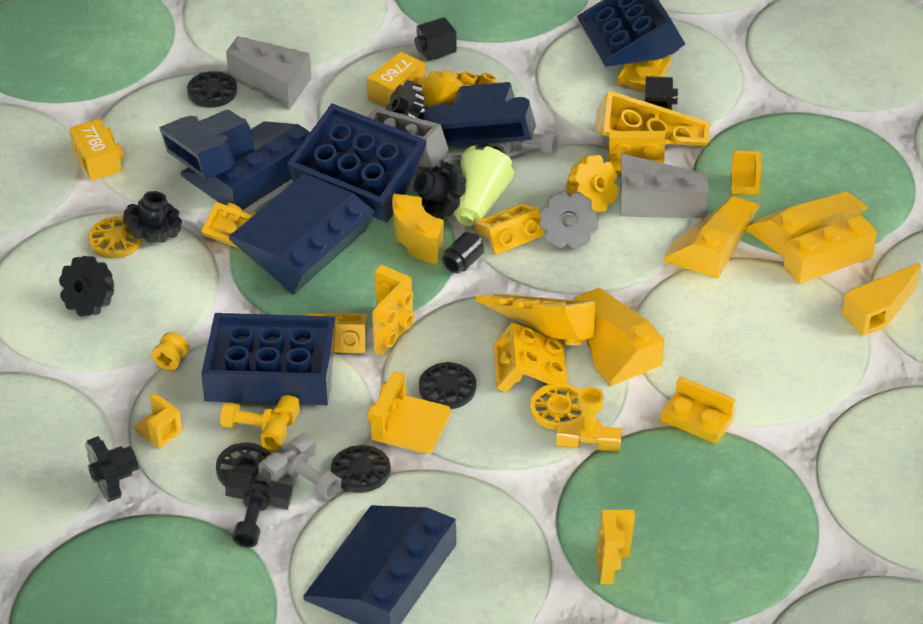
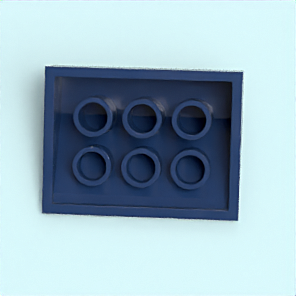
(630, 31)
(359, 157)
(256, 170)
(303, 230)
(269, 357)
(384, 564)

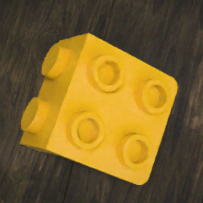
(406, 419)

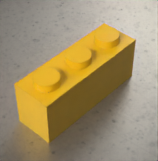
(829, 248)

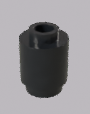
(463, 252)

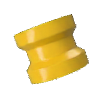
(170, 351)

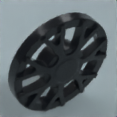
(212, 89)
(448, 384)
(243, 464)
(361, 468)

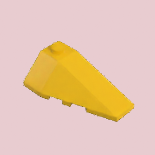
(553, 317)

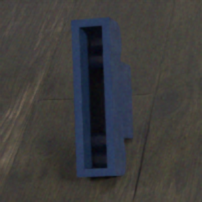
(484, 116)
(208, 144)

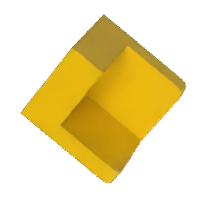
(746, 172)
(161, 424)

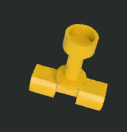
(272, 422)
(589, 428)

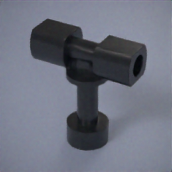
(256, 499)

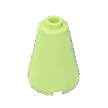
(487, 177)

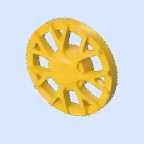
(113, 237)
(557, 405)

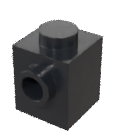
(436, 39)
(661, 91)

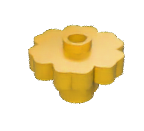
(595, 181)

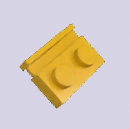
(635, 73)

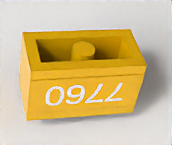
(394, 72)
(96, 149)

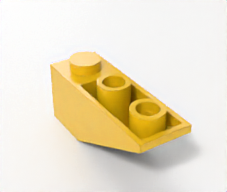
(444, 85)
(879, 301)

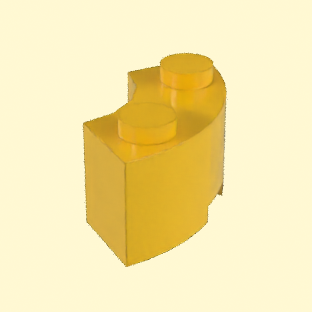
(417, 229)

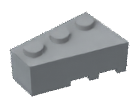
(269, 67)
(431, 132)
(661, 190)

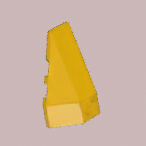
(630, 114)
(800, 219)
(714, 238)
(622, 339)

